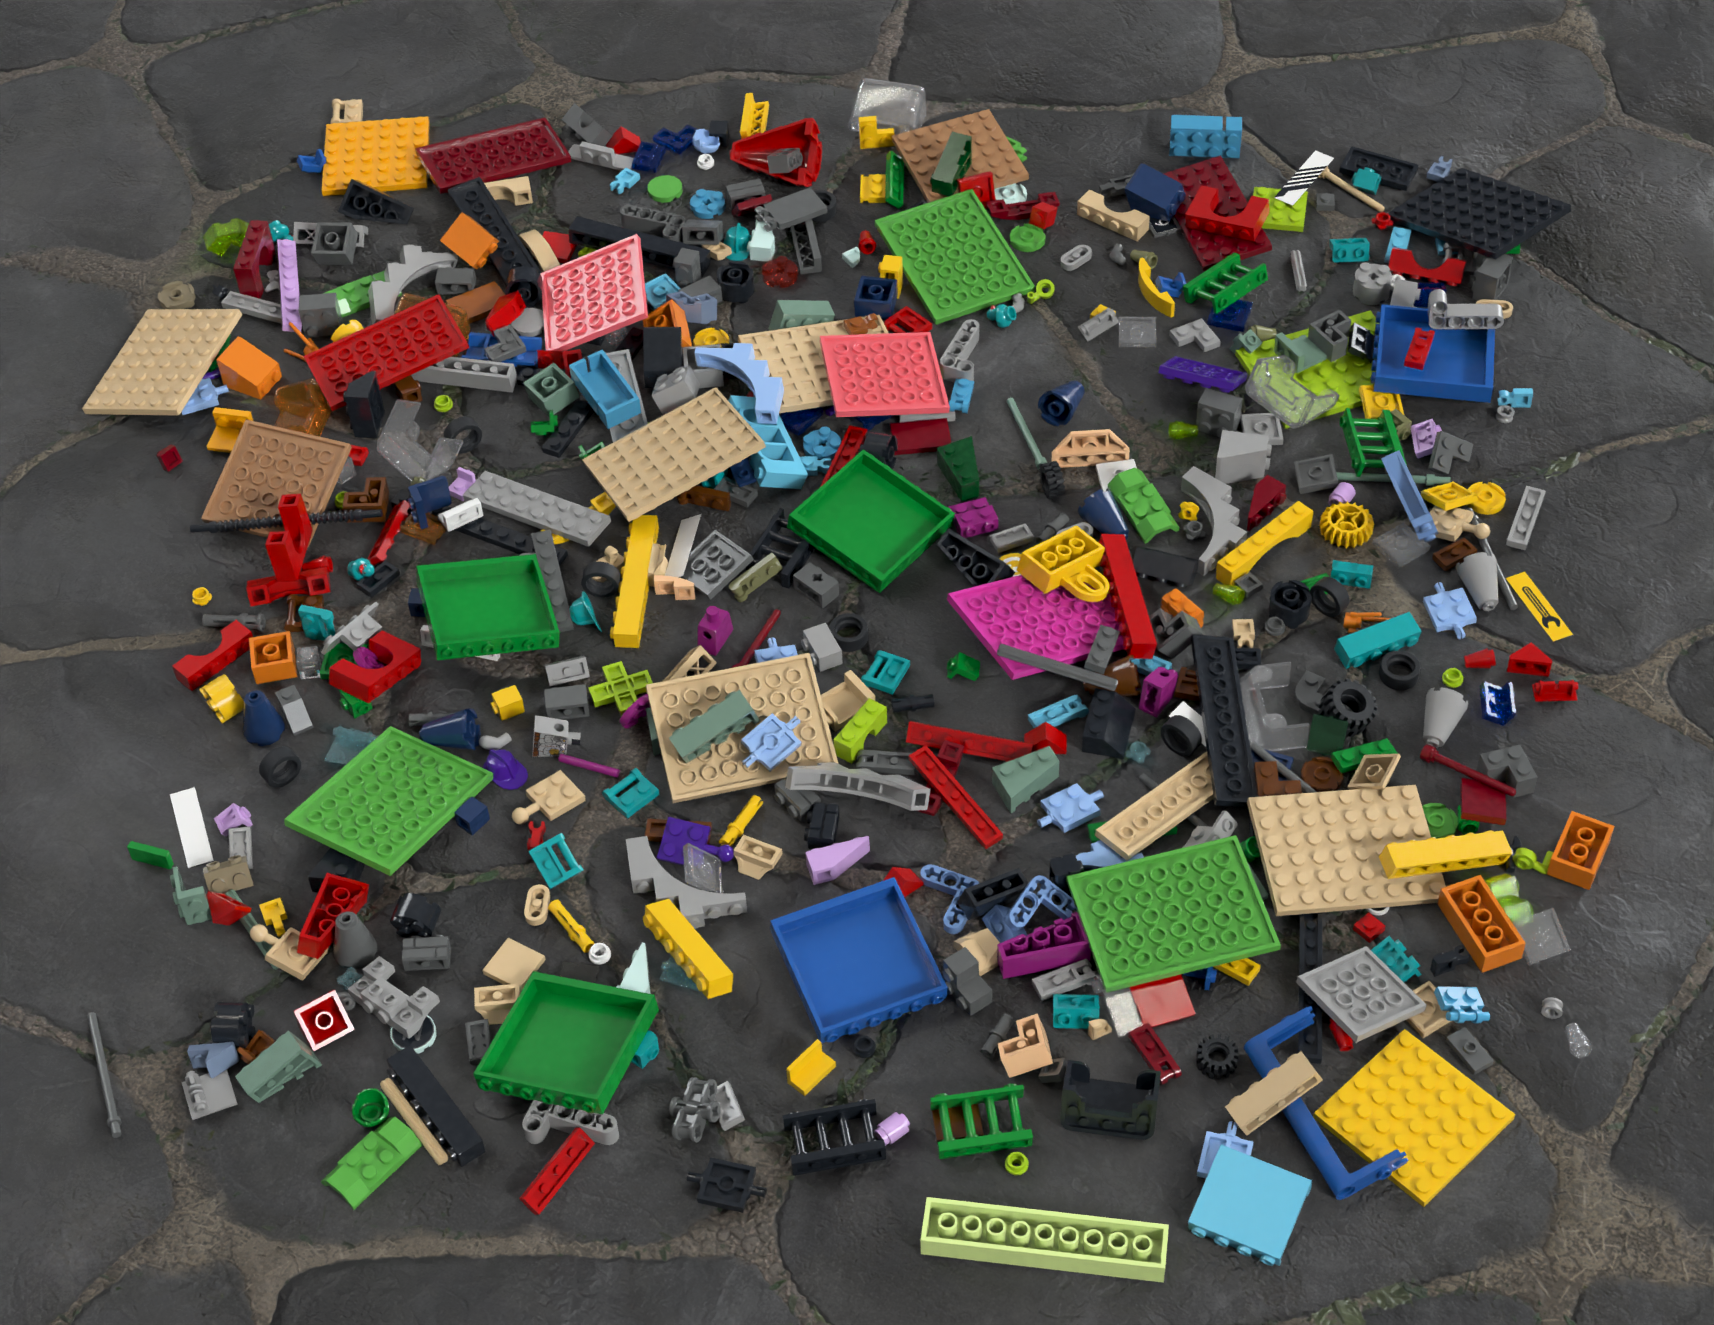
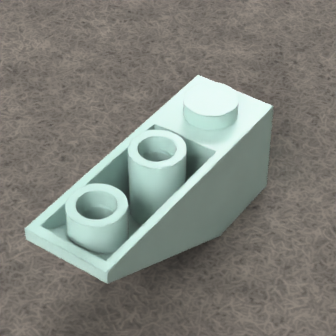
(761, 244)
(637, 975)

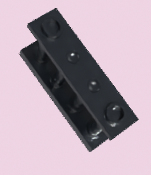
(795, 560)
(838, 1157)

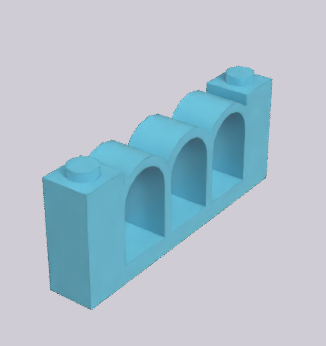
(778, 462)

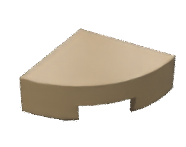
(1098, 1028)

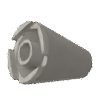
(1480, 579)
(1442, 715)

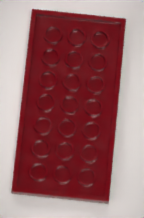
(493, 154)
(1207, 246)

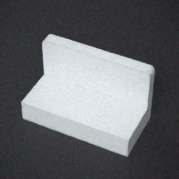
(461, 514)

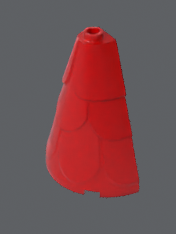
(802, 134)

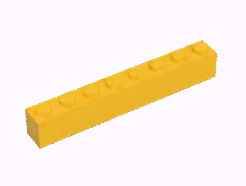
(635, 582)

